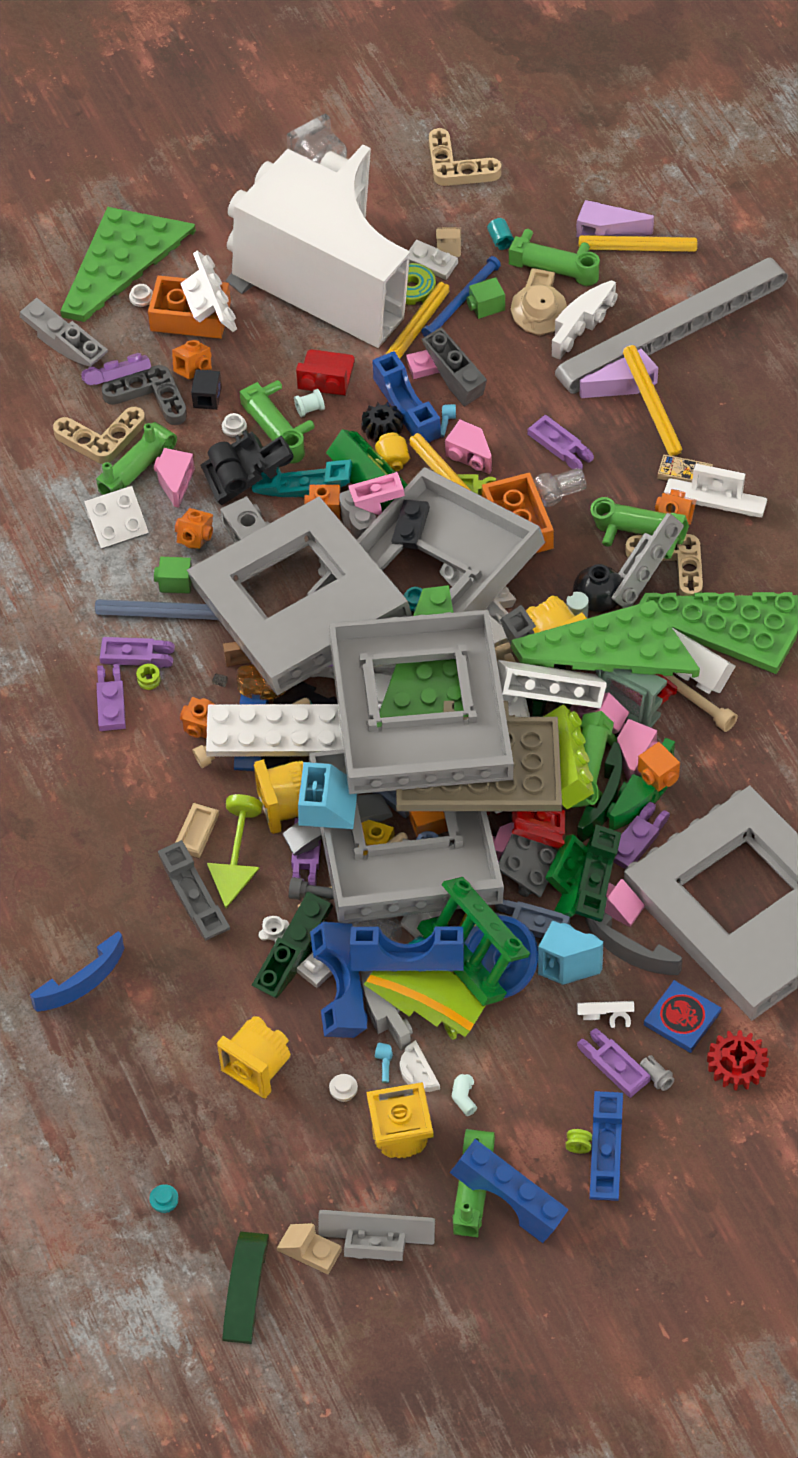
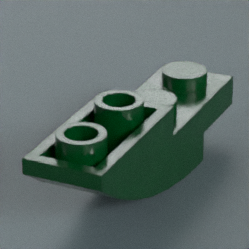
(293, 947)

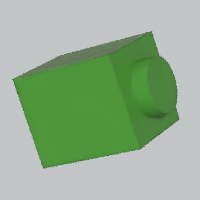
(486, 298)
(173, 575)

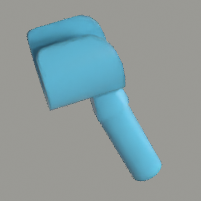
(448, 412)
(384, 1052)

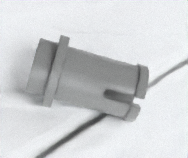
(661, 1077)

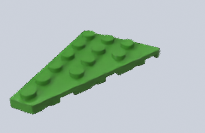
(118, 255)
(745, 627)
(621, 639)
(424, 685)

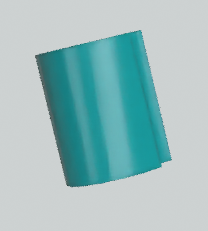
(500, 233)

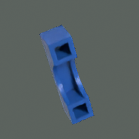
(395, 385)
(375, 952)
(346, 1014)
(486, 1171)

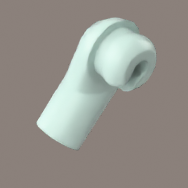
(460, 1094)

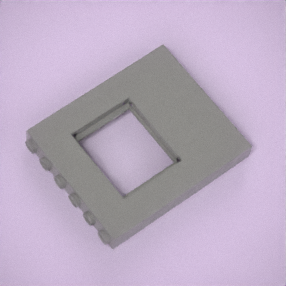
(461, 532)
(296, 639)
(421, 747)
(407, 874)
(759, 958)

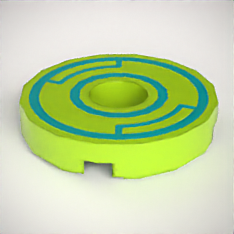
(425, 283)

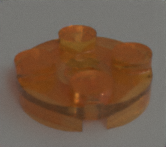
(252, 682)

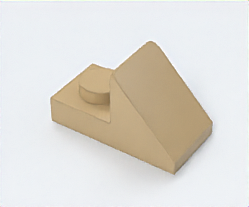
(449, 240)
(309, 1248)

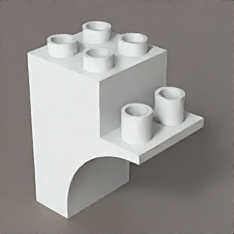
(310, 244)

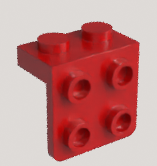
(325, 371)

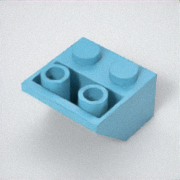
(325, 797)
(569, 954)

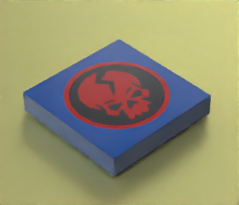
(682, 1016)

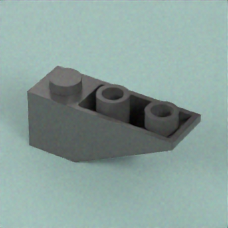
(455, 367)

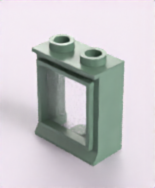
(635, 693)

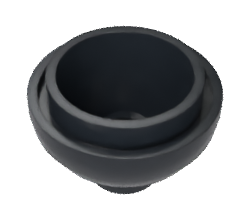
(599, 585)

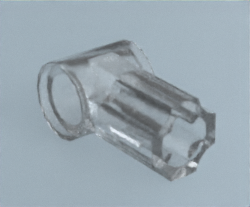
(553, 488)

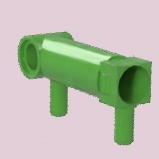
(579, 265)
(274, 424)
(136, 459)
(631, 520)
(597, 732)
(469, 1202)

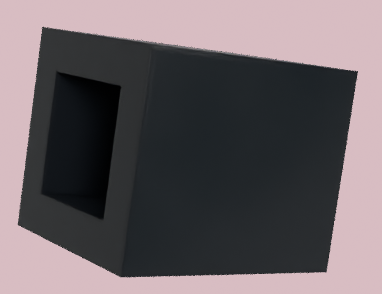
(206, 389)

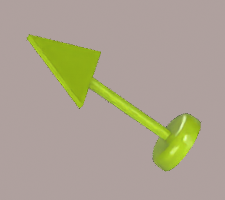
(233, 877)

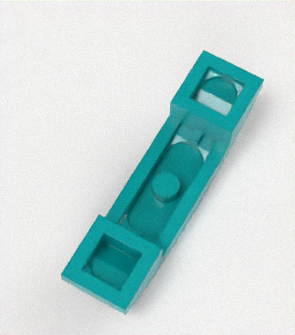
(298, 483)

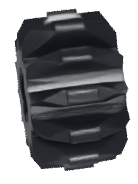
(381, 420)

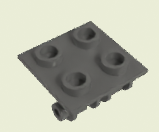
(527, 864)

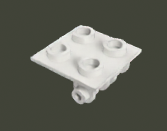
(116, 517)

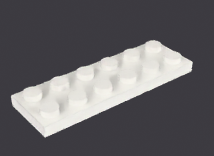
(272, 729)

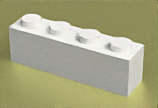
(713, 668)
(551, 684)

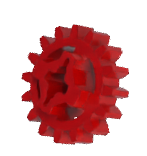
(751, 1056)

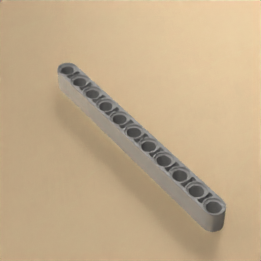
(677, 321)

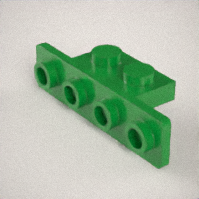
(566, 873)

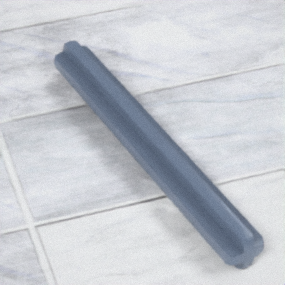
(154, 609)

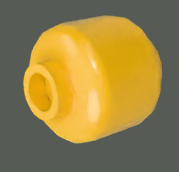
(393, 450)

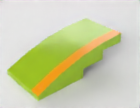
(431, 994)

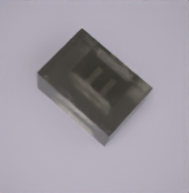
(220, 680)

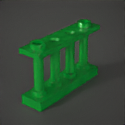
(475, 975)

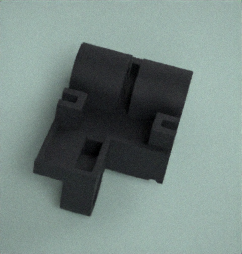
(240, 464)

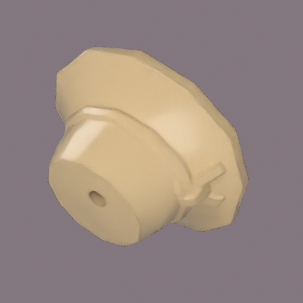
(537, 316)

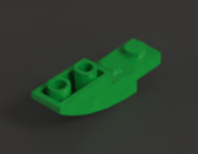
(634, 797)

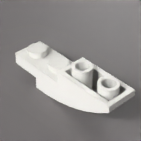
(582, 314)

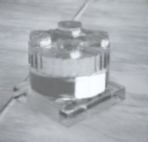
(316, 139)

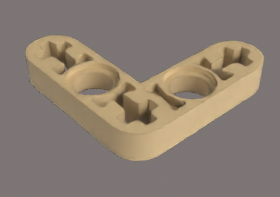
(449, 166)
(106, 440)
(683, 557)

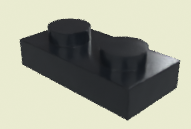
(410, 523)

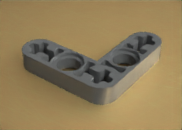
(155, 386)

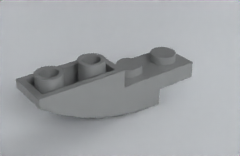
(62, 336)
(385, 1015)

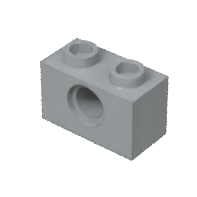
(242, 519)

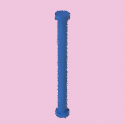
(492, 264)

